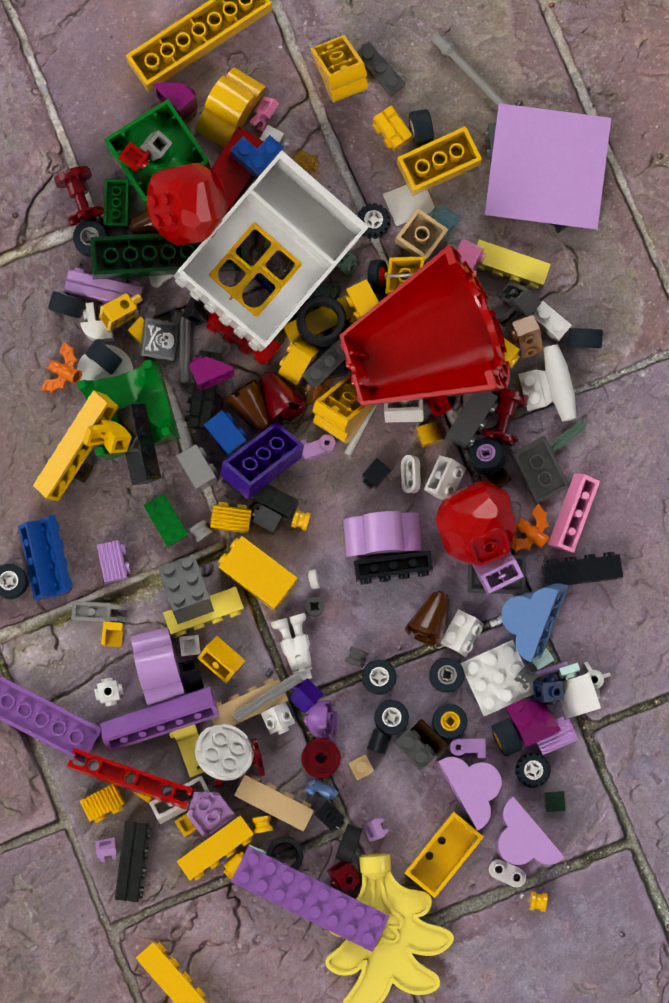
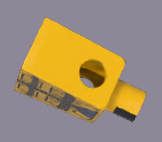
(114, 314)

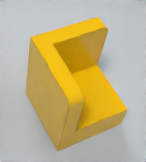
(112, 634)

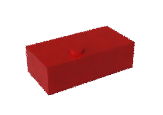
(233, 175)

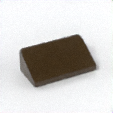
(430, 737)

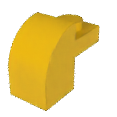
(110, 434)

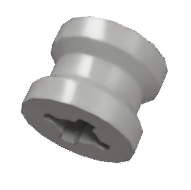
(201, 531)

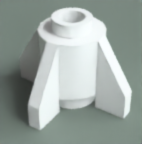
(600, 678)

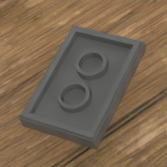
(540, 470)
(475, 586)

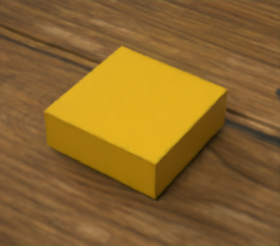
(185, 825)

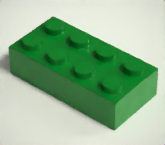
(116, 203)
(166, 520)

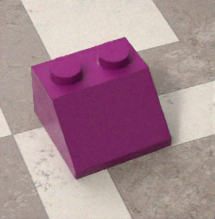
(179, 95)
(209, 372)
(532, 720)

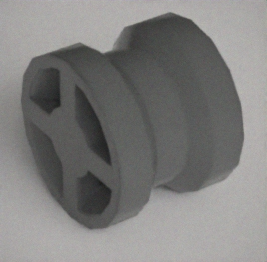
(314, 609)
(356, 657)
(525, 677)

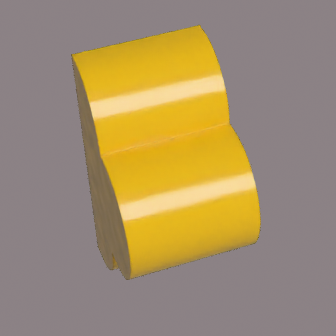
(340, 68)
(229, 106)
(340, 412)

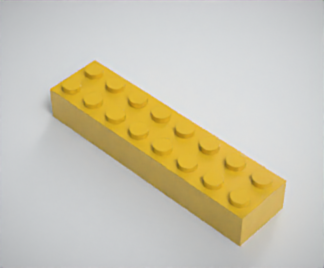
(193, 38)

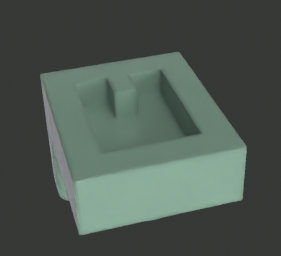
(348, 263)

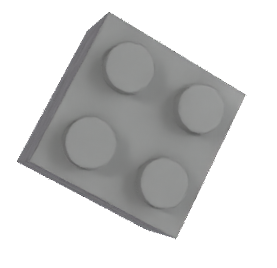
(197, 469)

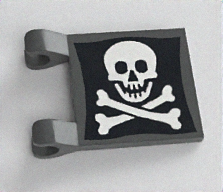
(159, 336)

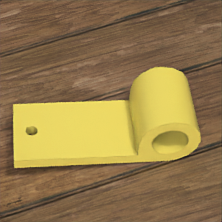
(186, 741)

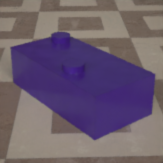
(262, 460)

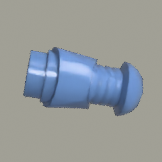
(324, 790)

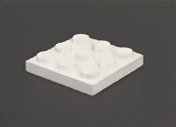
(493, 676)

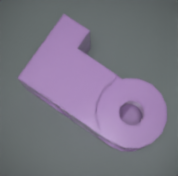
(318, 448)
(461, 746)

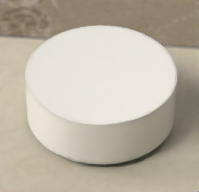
(313, 579)

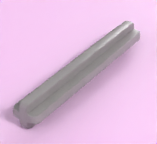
(184, 358)
(268, 696)

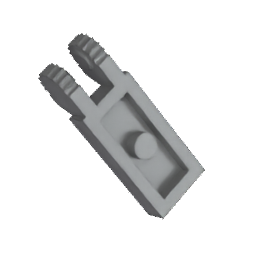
(95, 612)

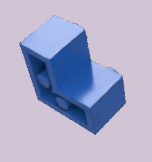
(255, 159)
(225, 433)

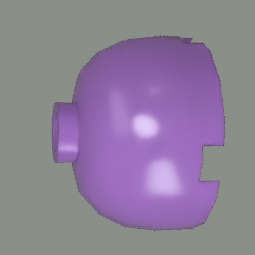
(322, 719)

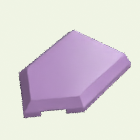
(209, 813)

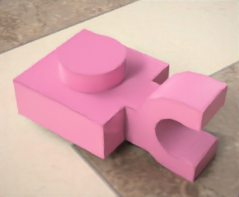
(264, 110)

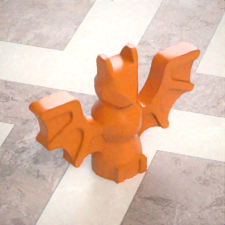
(65, 372)
(533, 533)

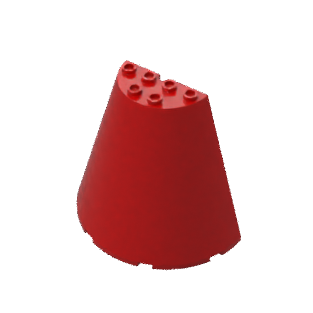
(428, 338)

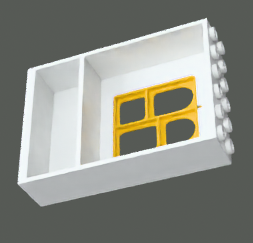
(297, 220)

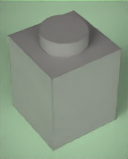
(156, 144)

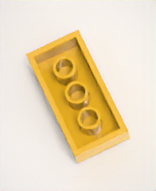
(439, 161)

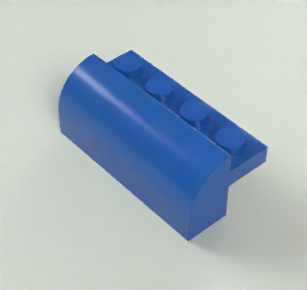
(45, 558)

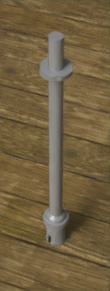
(448, 50)

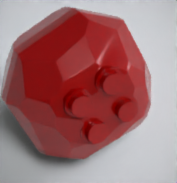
(186, 203)
(477, 523)

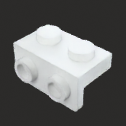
(462, 633)

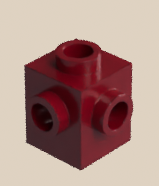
(343, 876)

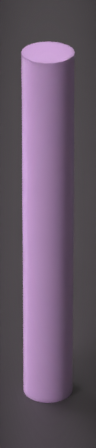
(550, 670)

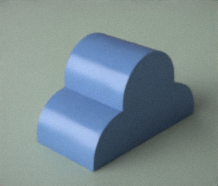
(533, 618)

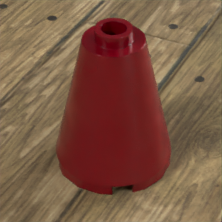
(280, 398)

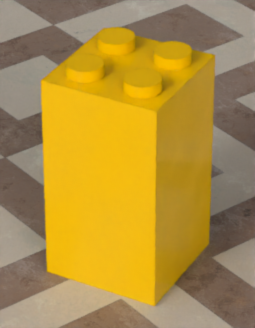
(257, 573)

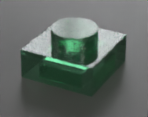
(554, 801)

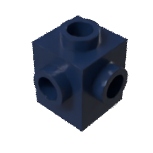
(548, 690)

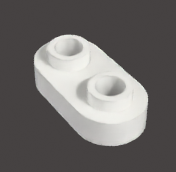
(410, 474)
(507, 873)

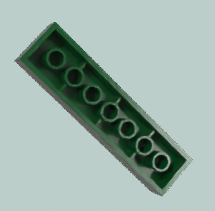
(143, 256)

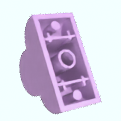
(382, 534)
(157, 666)
(473, 787)
(522, 838)

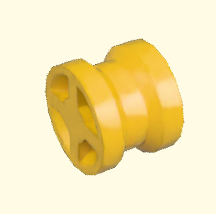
(301, 520)
(262, 824)
(538, 901)

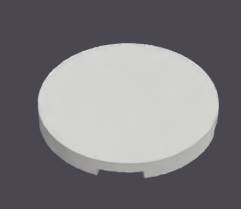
(92, 371)
(224, 752)

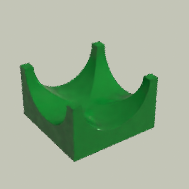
(181, 152)
(137, 387)

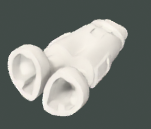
(295, 648)

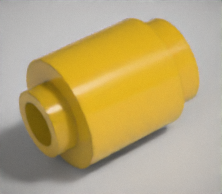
(232, 865)

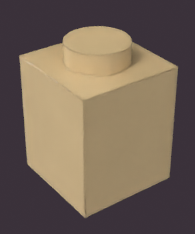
(361, 767)

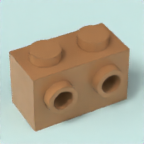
(527, 336)

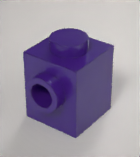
(305, 695)

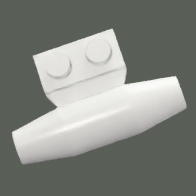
(551, 385)

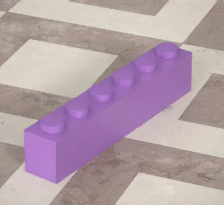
(159, 719)

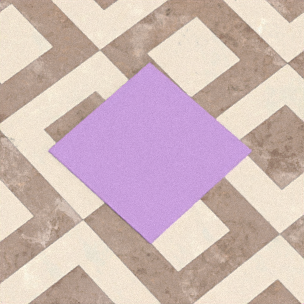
(548, 166)

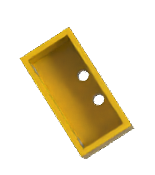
(447, 857)

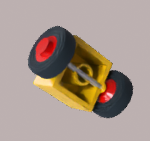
(386, 279)

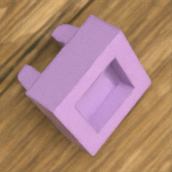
(374, 829)
(106, 848)

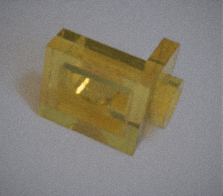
(306, 161)

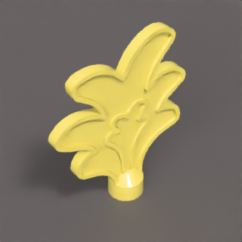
(402, 935)

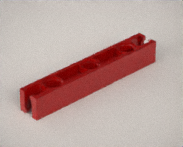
(117, 774)

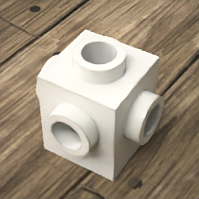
(109, 700)
(278, 719)

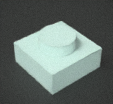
(569, 671)

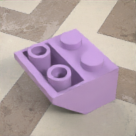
(499, 573)

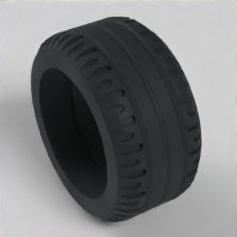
(317, 301)

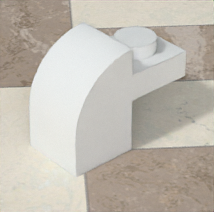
(95, 329)

